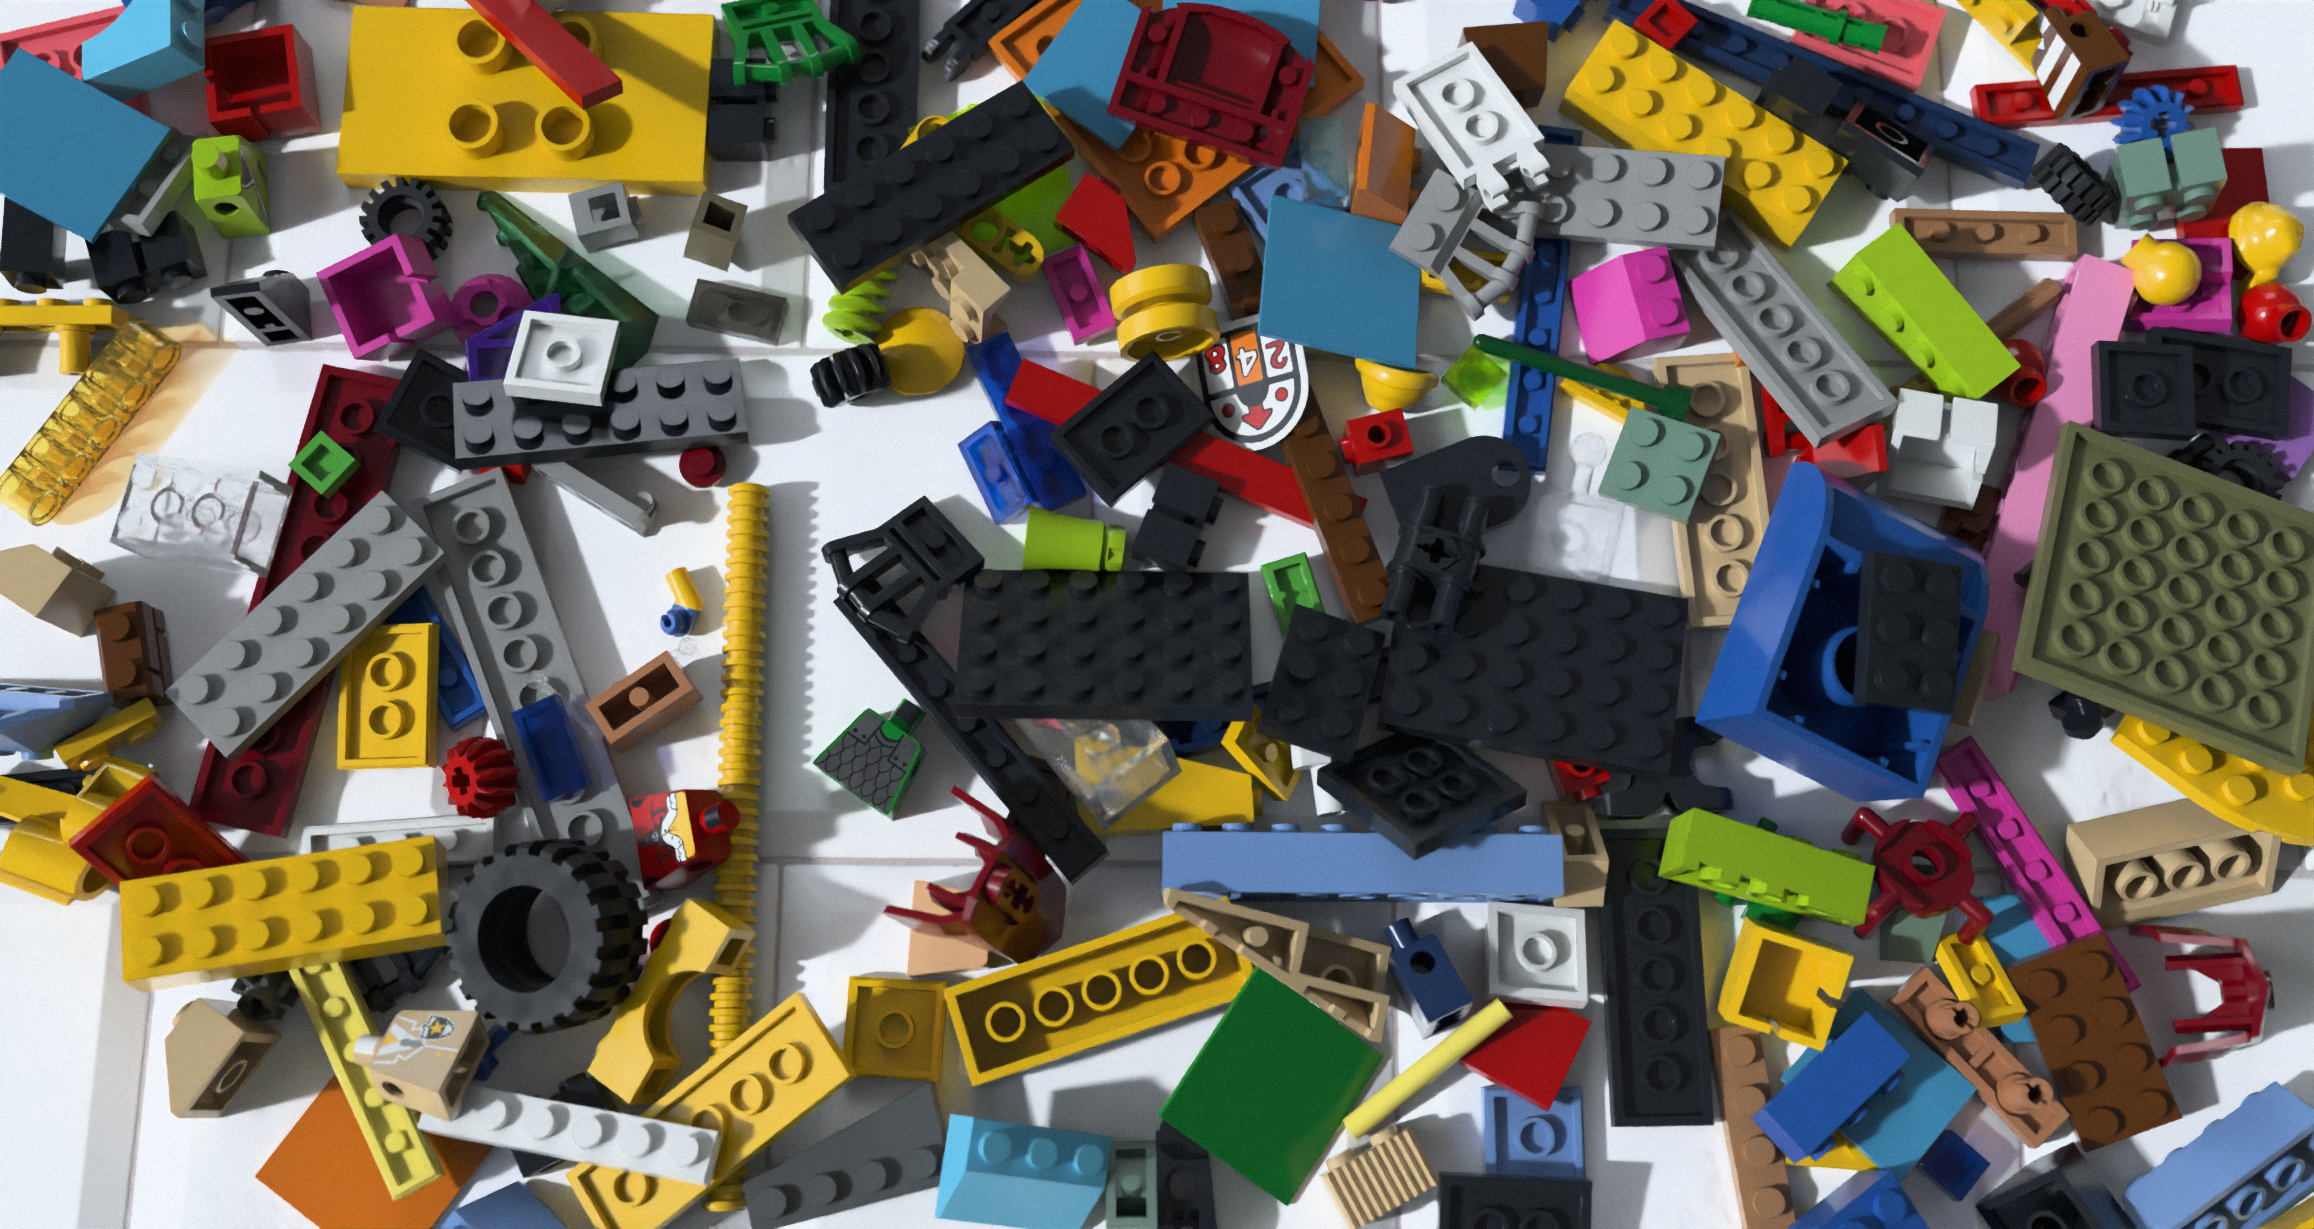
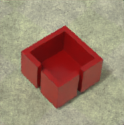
(267, 79)

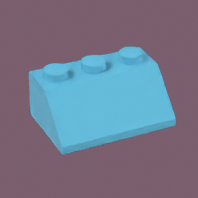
(1020, 1174)

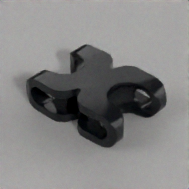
(1680, 790)

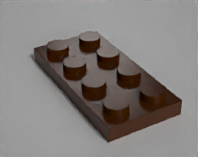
(2092, 1041)

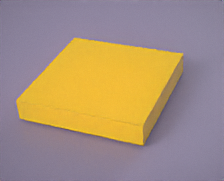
(895, 1028)

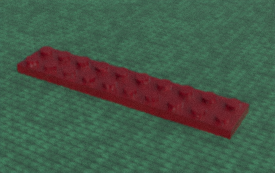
(266, 780)

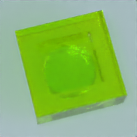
(1473, 377)

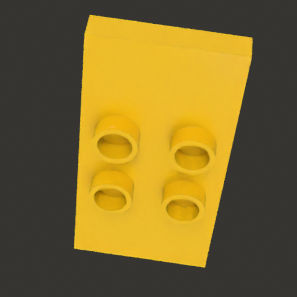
(468, 112)

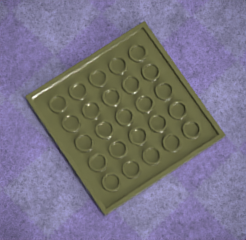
(2173, 599)

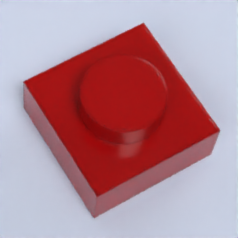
(1665, 23)

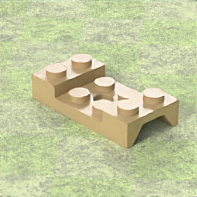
(968, 284)

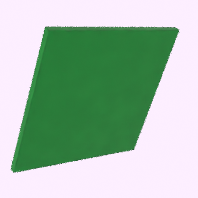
(1271, 1085)

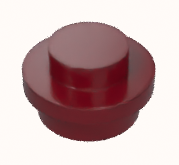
(703, 466)

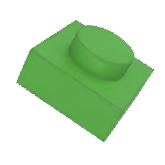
(324, 465)

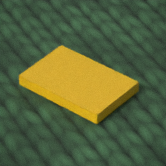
(390, 700)

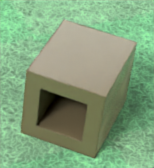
(715, 231)

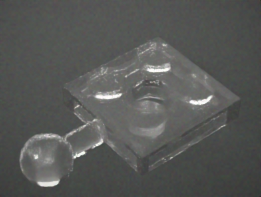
(1594, 518)

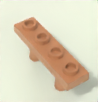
(2000, 1079)

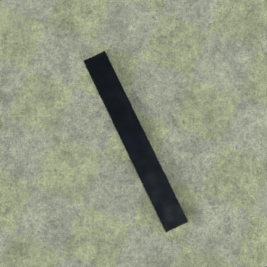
(986, 748)

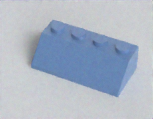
(2234, 1172)

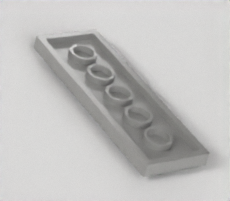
(1622, 197)
(1781, 334)
(307, 626)

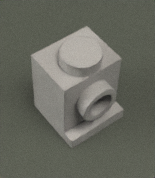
(595, 207)

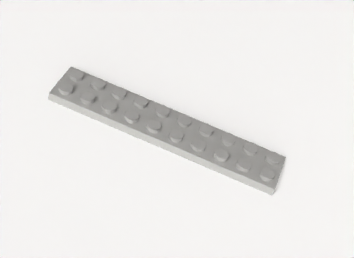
(508, 632)

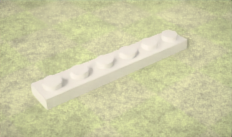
(581, 1135)

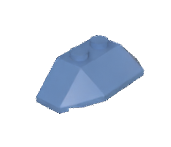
(42, 717)

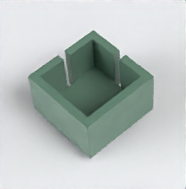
(2161, 191)

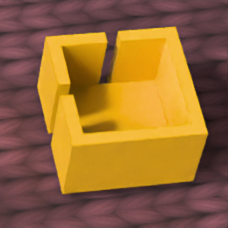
(1779, 977)

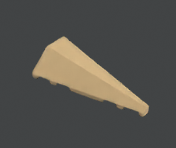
(1323, 966)

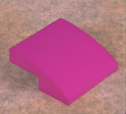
(2208, 307)

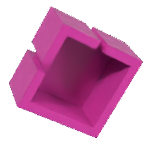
(387, 298)

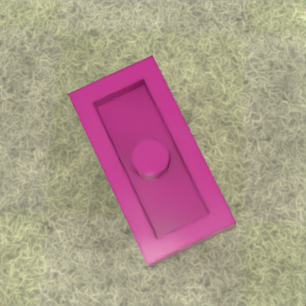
(1078, 295)

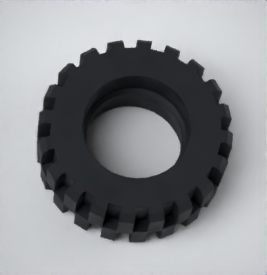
(493, 944)

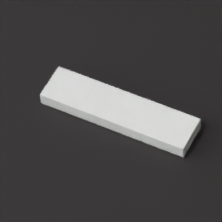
(463, 837)

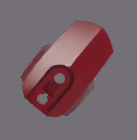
(1013, 903)
(2243, 987)

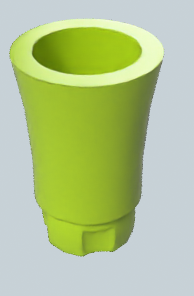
(1071, 542)

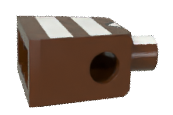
(2076, 62)

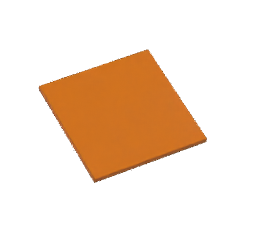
(336, 1183)

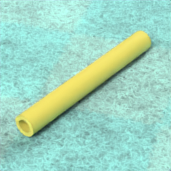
(1427, 1068)

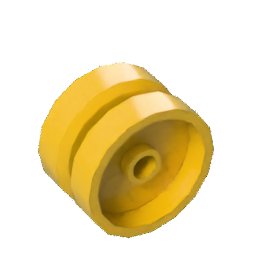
(1164, 312)

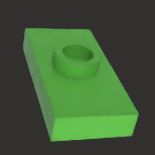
(1290, 583)

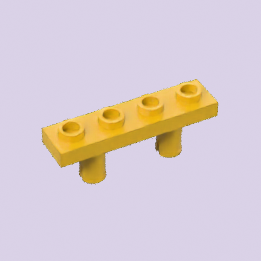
(73, 323)

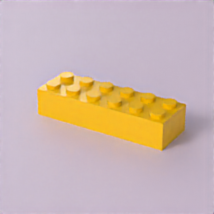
(1658, 102)
(284, 913)
(1091, 996)

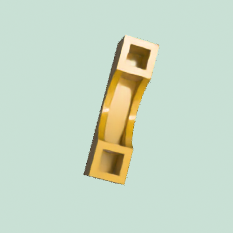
(639, 1052)

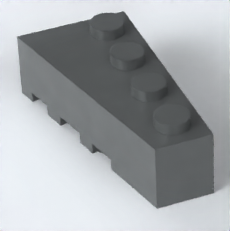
(862, 1164)

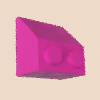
(1629, 307)

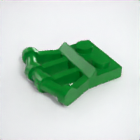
(777, 22)

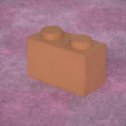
(644, 702)

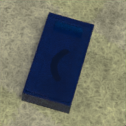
(551, 748)

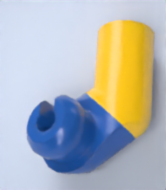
(687, 605)

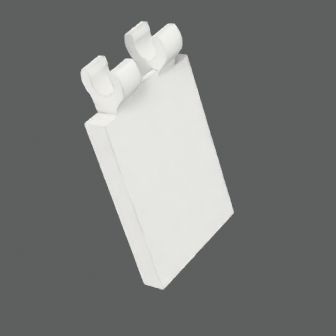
(1474, 123)

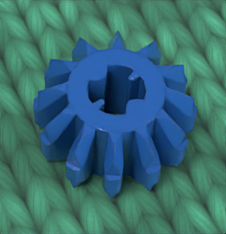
(2151, 104)

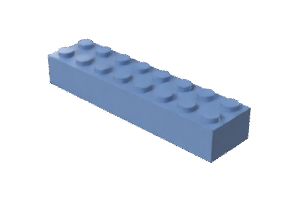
(1360, 866)

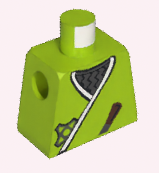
(232, 175)

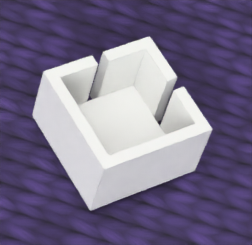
(1938, 448)

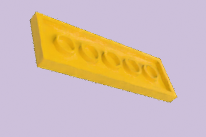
(746, 1094)

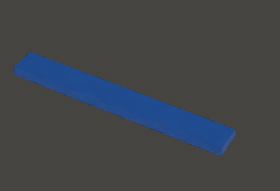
(1539, 327)

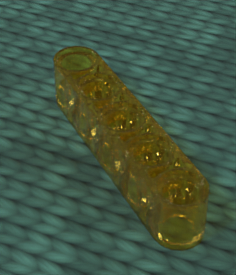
(88, 421)

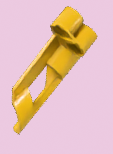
(38, 848)

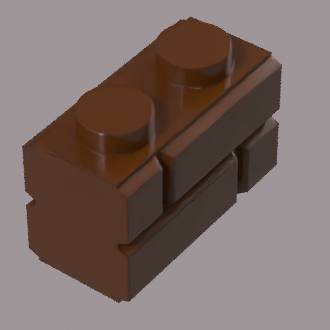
(133, 653)

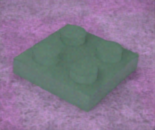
(1660, 465)

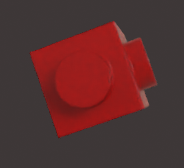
(1376, 442)

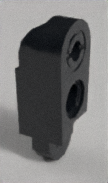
(1179, 1153)

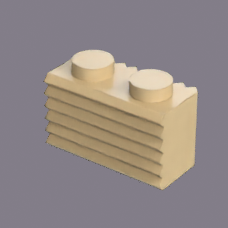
(1378, 1177)

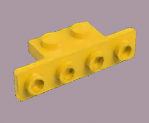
(2010, 24)

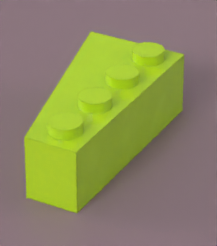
(1923, 316)
(1767, 868)

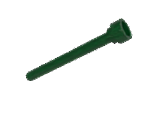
(1669, 401)

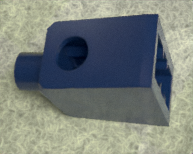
(1432, 998)

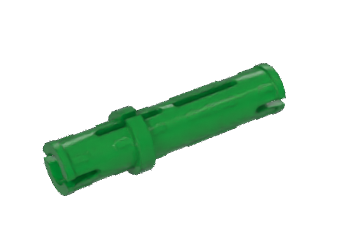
(1824, 23)

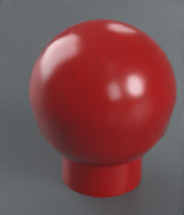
(2272, 314)
(2027, 383)

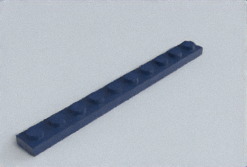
(1757, 54)

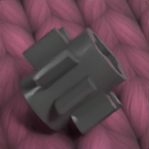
(265, 995)

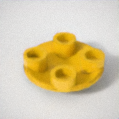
(920, 351)

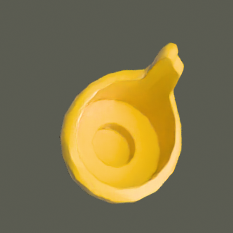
(2264, 241)
(1394, 387)

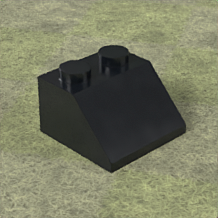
(1881, 151)
(2054, 1194)

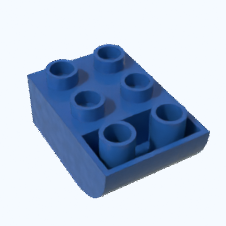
(1793, 643)

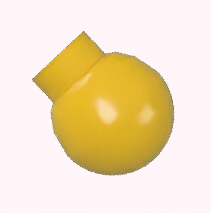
(2163, 271)

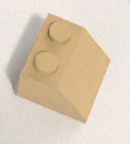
(53, 586)
(212, 1056)

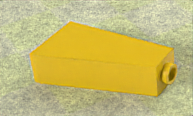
(1195, 795)

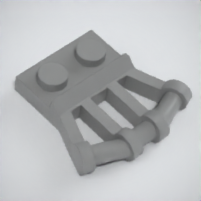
(1441, 223)

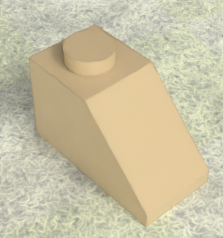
(1583, 852)

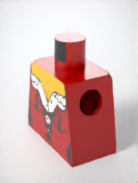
(681, 835)

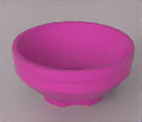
(510, 295)

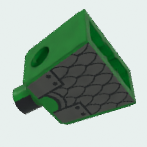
(877, 757)

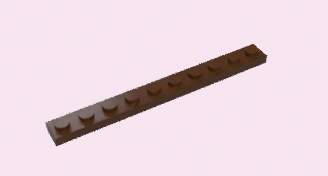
(1309, 445)

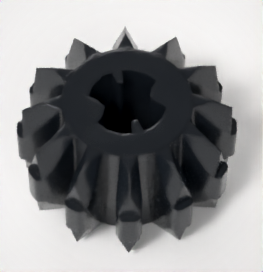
(850, 375)

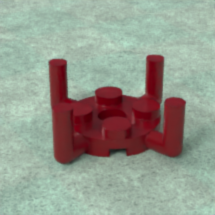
(1910, 889)

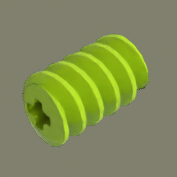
(852, 311)

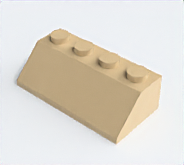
(2166, 862)

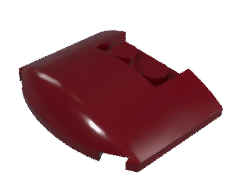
(1213, 82)

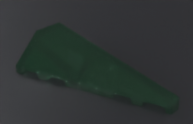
(584, 290)

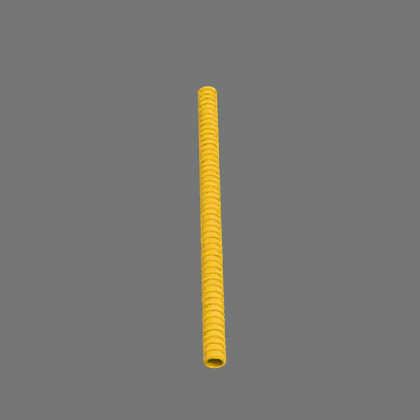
(740, 770)

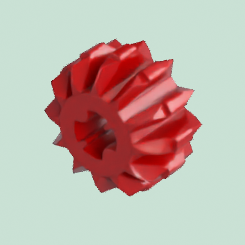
(481, 777)

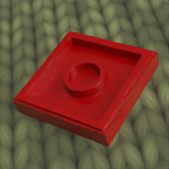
(1530, 1051)

